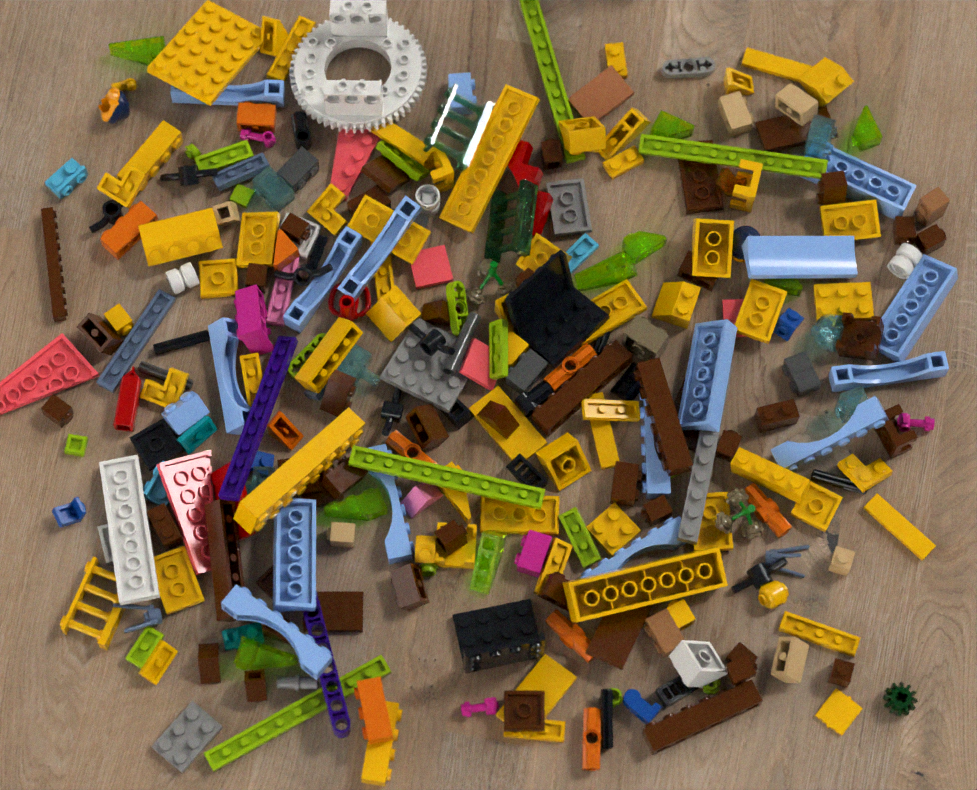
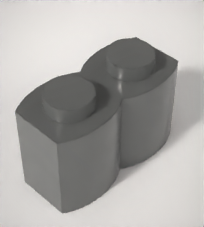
(801, 373)

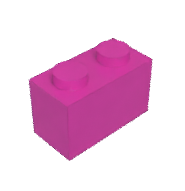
(533, 553)

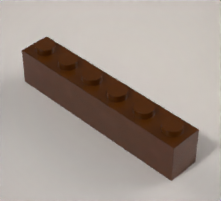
(587, 381)
(664, 417)
(224, 552)
(701, 717)

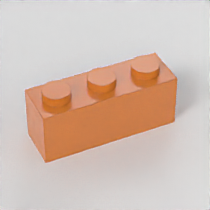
(126, 231)
(373, 710)

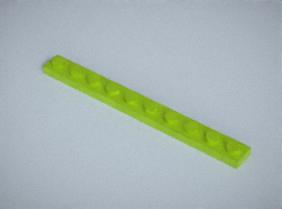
(548, 69)
(731, 156)
(446, 477)
(290, 716)

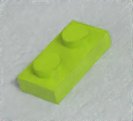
(144, 646)

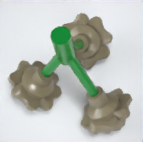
(488, 271)
(738, 499)

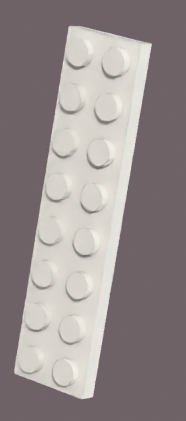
(129, 530)

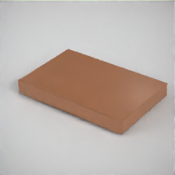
(601, 95)

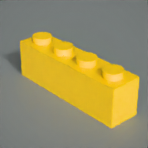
(154, 151)
(328, 355)
(770, 475)
(379, 755)

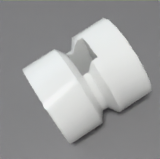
(429, 199)
(904, 261)
(181, 278)

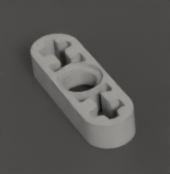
(691, 61)

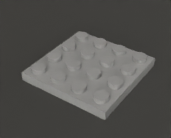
(423, 374)

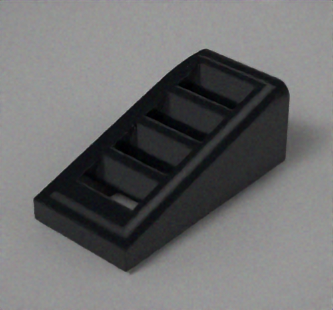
(461, 416)
(531, 470)
(663, 697)

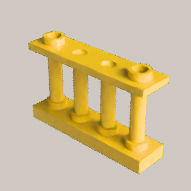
(112, 618)

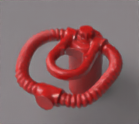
(348, 307)

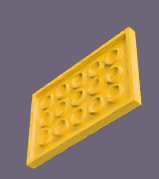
(207, 52)

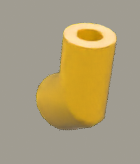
(127, 84)

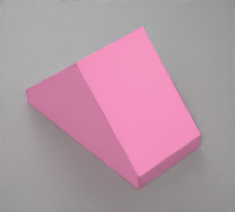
(420, 498)

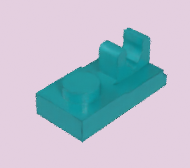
(197, 434)
(232, 636)

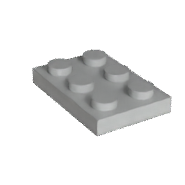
(569, 207)
(187, 737)

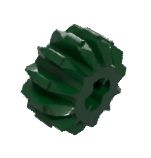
(901, 692)

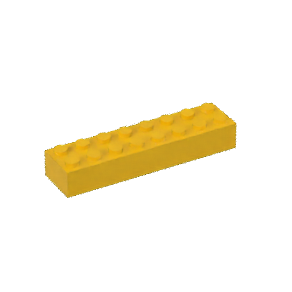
(299, 471)
(645, 584)

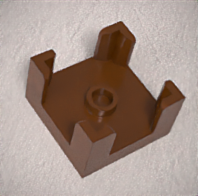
(860, 338)
(888, 435)

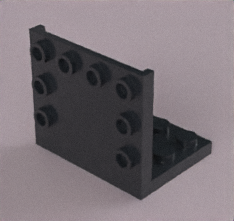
(553, 312)
(498, 636)

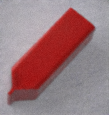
(128, 402)

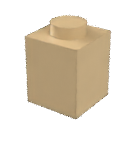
(226, 213)
(342, 534)
(841, 561)

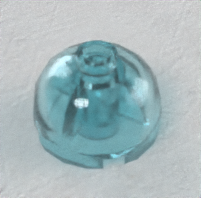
(827, 331)

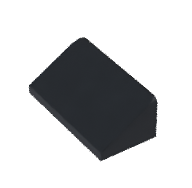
(627, 387)

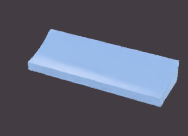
(870, 183)
(799, 257)
(915, 306)
(707, 375)
(295, 557)

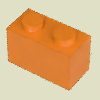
(256, 116)

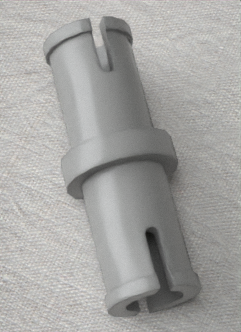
(297, 683)

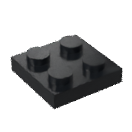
(156, 444)

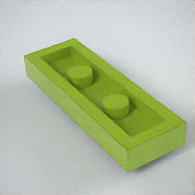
(225, 156)
(402, 161)
(498, 349)
(580, 537)

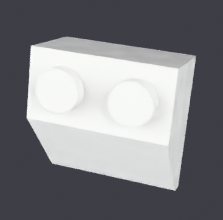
(697, 663)

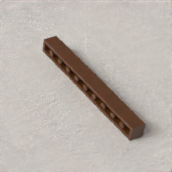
(54, 268)

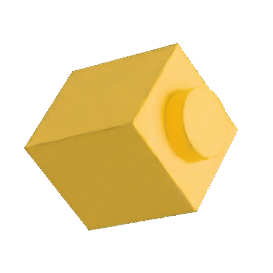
(119, 320)
(425, 549)
(681, 614)

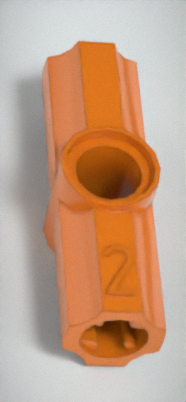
(578, 359)
(403, 446)
(767, 511)
(569, 634)
(590, 751)

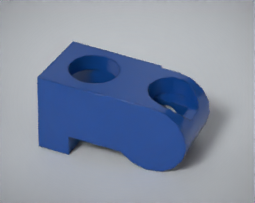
(639, 707)

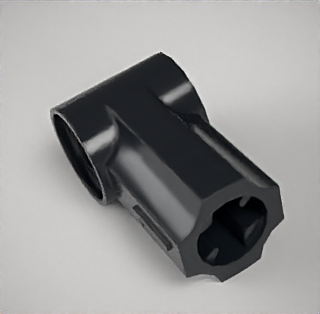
(301, 130)
(529, 401)

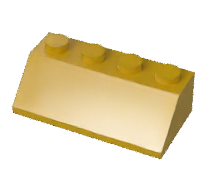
(180, 236)

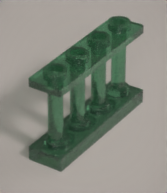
(476, 127)
(523, 224)

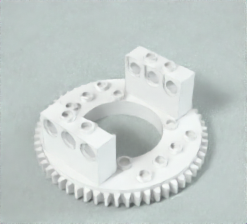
(358, 102)

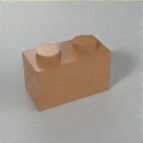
(931, 207)
(664, 632)

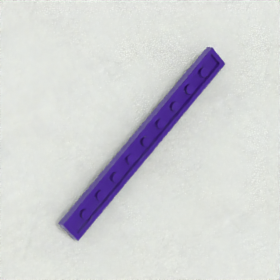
(258, 419)

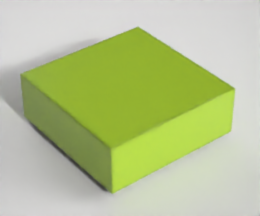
(242, 195)
(76, 445)

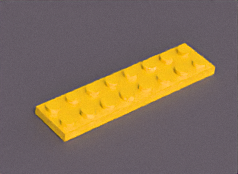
(490, 158)

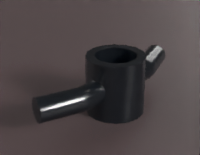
(188, 175)
(111, 219)
(304, 267)
(431, 342)
(392, 411)
(759, 575)

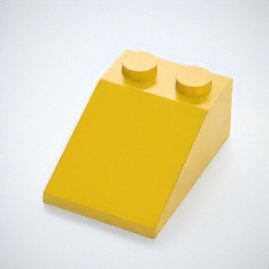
(712, 247)

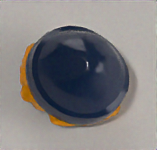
(114, 106)
(739, 236)

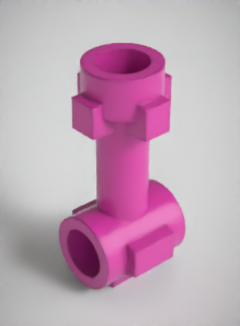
(267, 137)
(904, 423)
(490, 706)

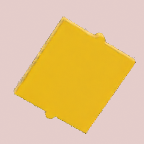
(838, 712)

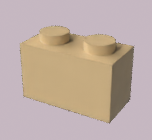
(796, 104)
(735, 113)
(789, 659)

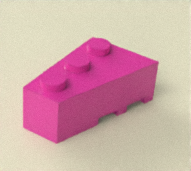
(252, 320)

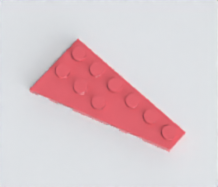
(351, 155)
(44, 374)
(188, 490)

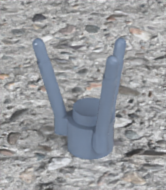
(776, 554)
(151, 617)

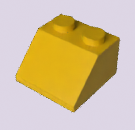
(825, 81)
(583, 135)
(676, 303)
(393, 313)
(563, 461)

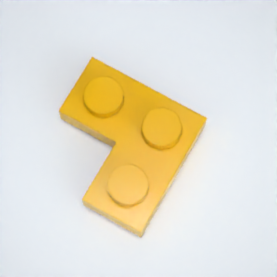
(124, 190)
(324, 210)
(166, 393)
(864, 476)

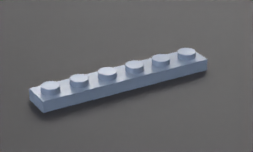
(136, 341)

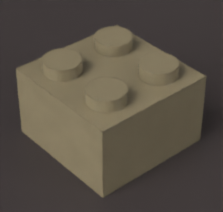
(645, 339)

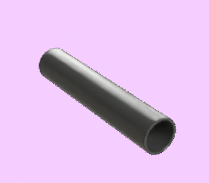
(462, 343)

